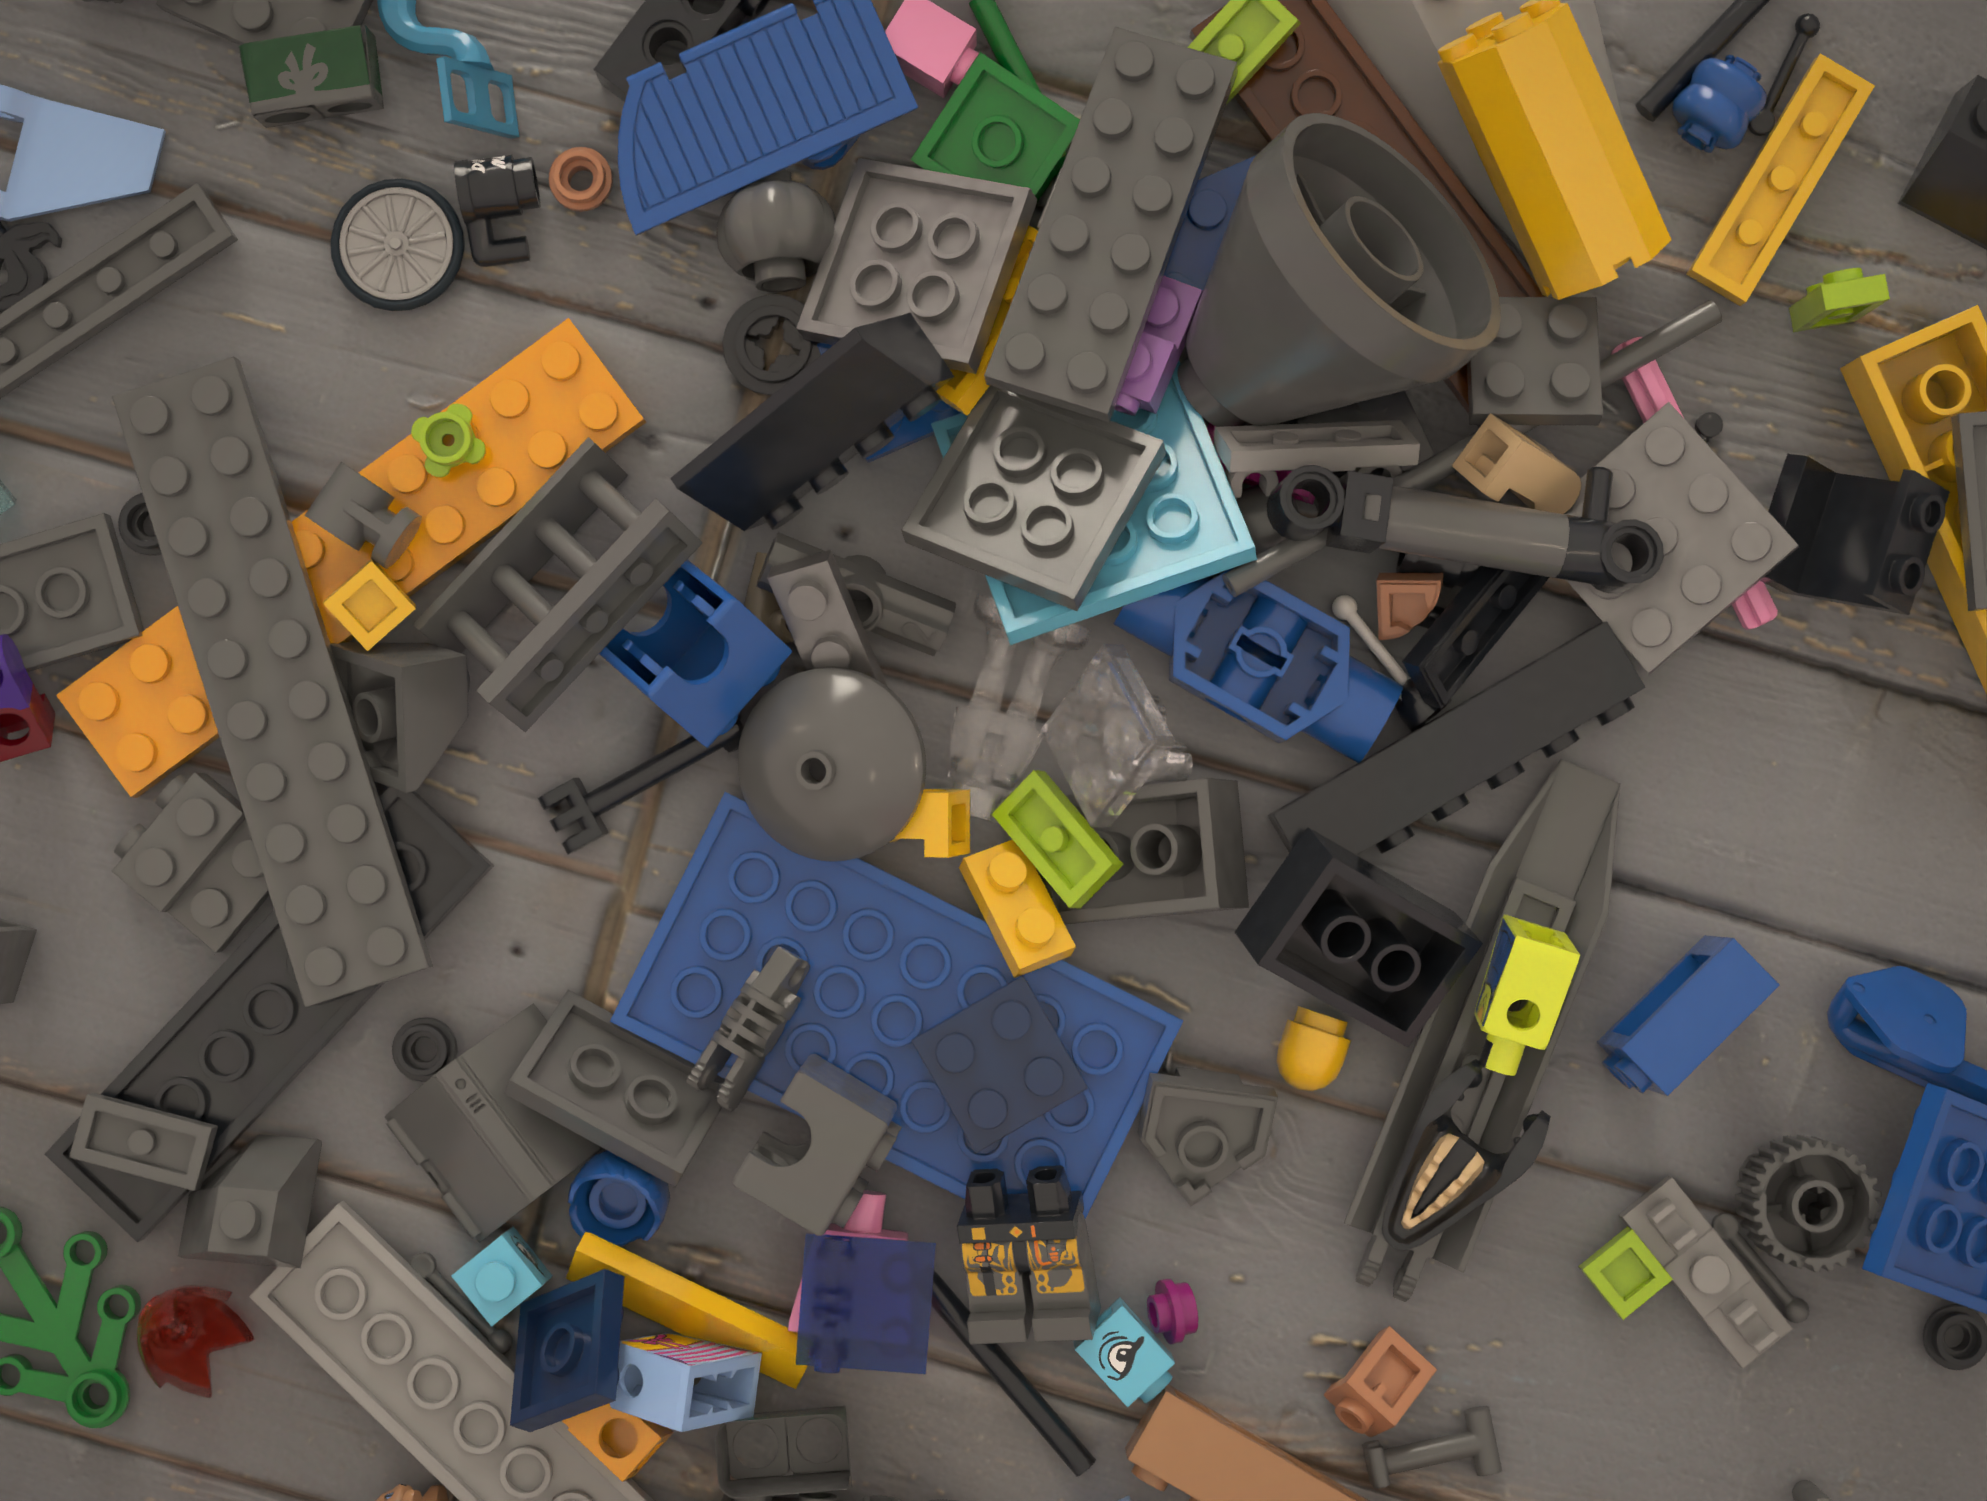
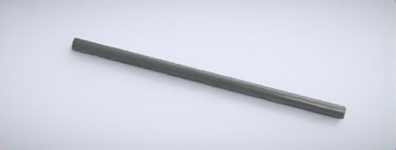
(1440, 465)

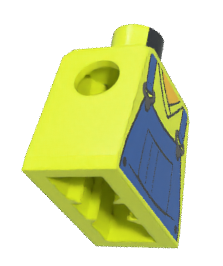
(1524, 965)

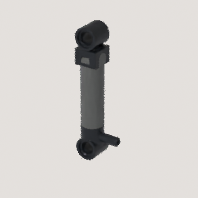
(1373, 513)

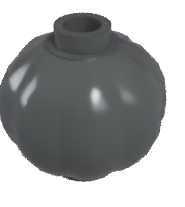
(775, 232)

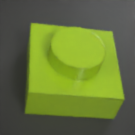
(1625, 1272)

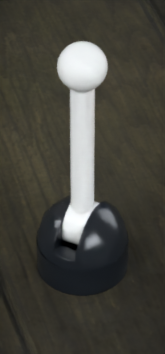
(1410, 703)

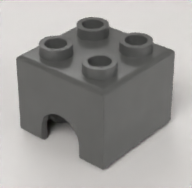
(822, 1177)

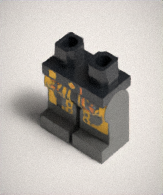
(1027, 1259)

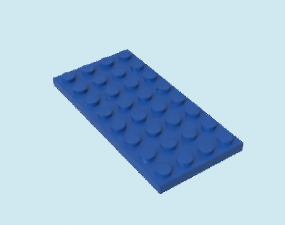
(879, 975)

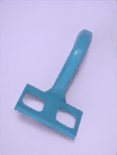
(467, 60)

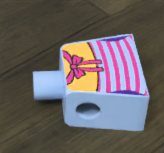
(660, 1376)

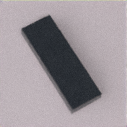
(1468, 631)

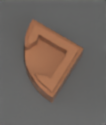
(1405, 601)

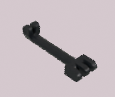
(589, 806)

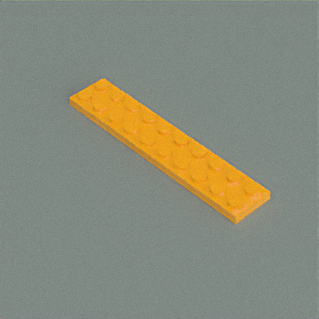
(147, 698)

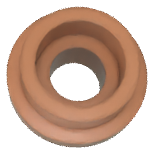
(577, 160)

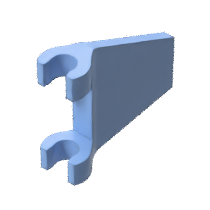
(73, 157)

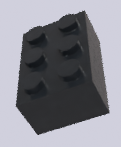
(1357, 938)

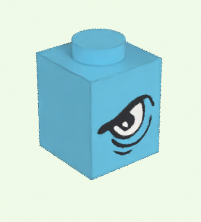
(502, 1276)
(1127, 1355)

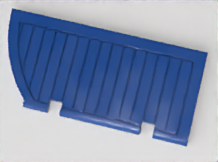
(754, 106)

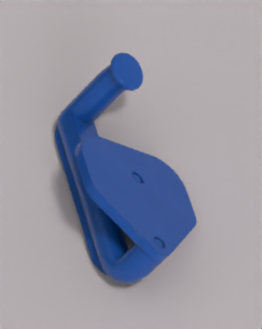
(1908, 1029)

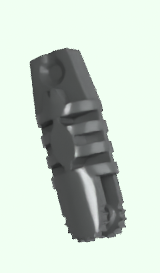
(751, 1027)

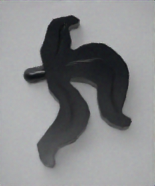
(24, 269)

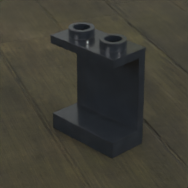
(1855, 535)

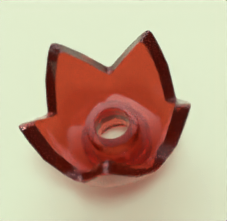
(182, 1330)

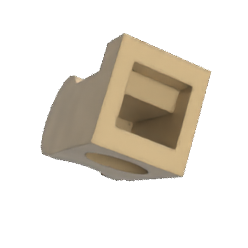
(1508, 459)

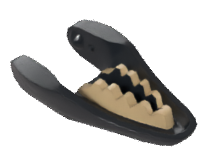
(1447, 1171)

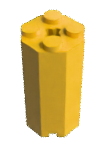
(1553, 147)

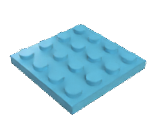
(1177, 534)

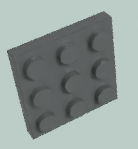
(1034, 495)

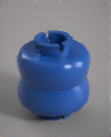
(1719, 103)

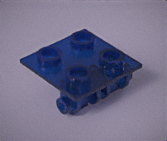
(865, 1304)

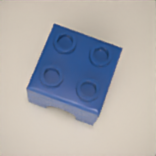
(700, 656)

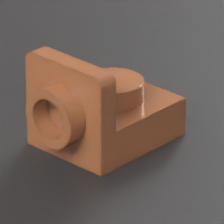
(1380, 1384)

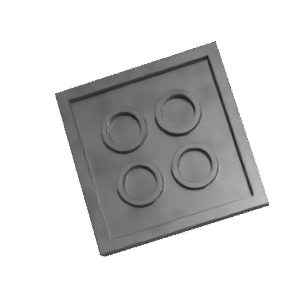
(922, 249)
(1711, 534)

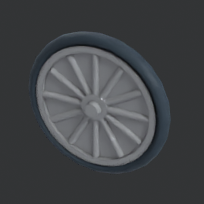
(397, 244)

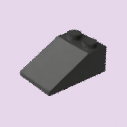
(1177, 854)

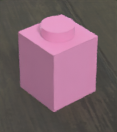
(932, 45)

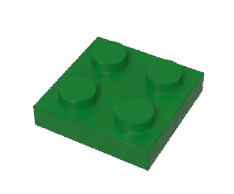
(998, 131)

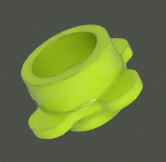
(430, 435)

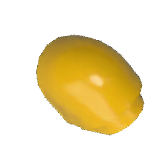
(1312, 1050)

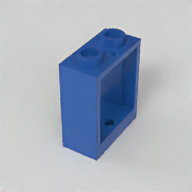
(1686, 1015)

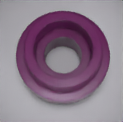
(1172, 1310)

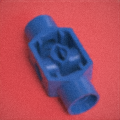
(1266, 662)

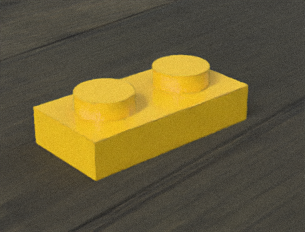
(1017, 908)

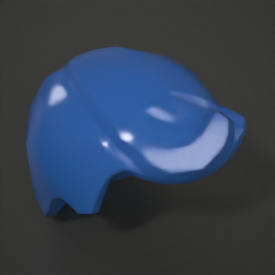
(617, 1200)

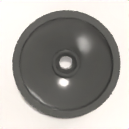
(869, 757)

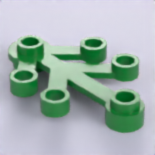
(57, 1330)

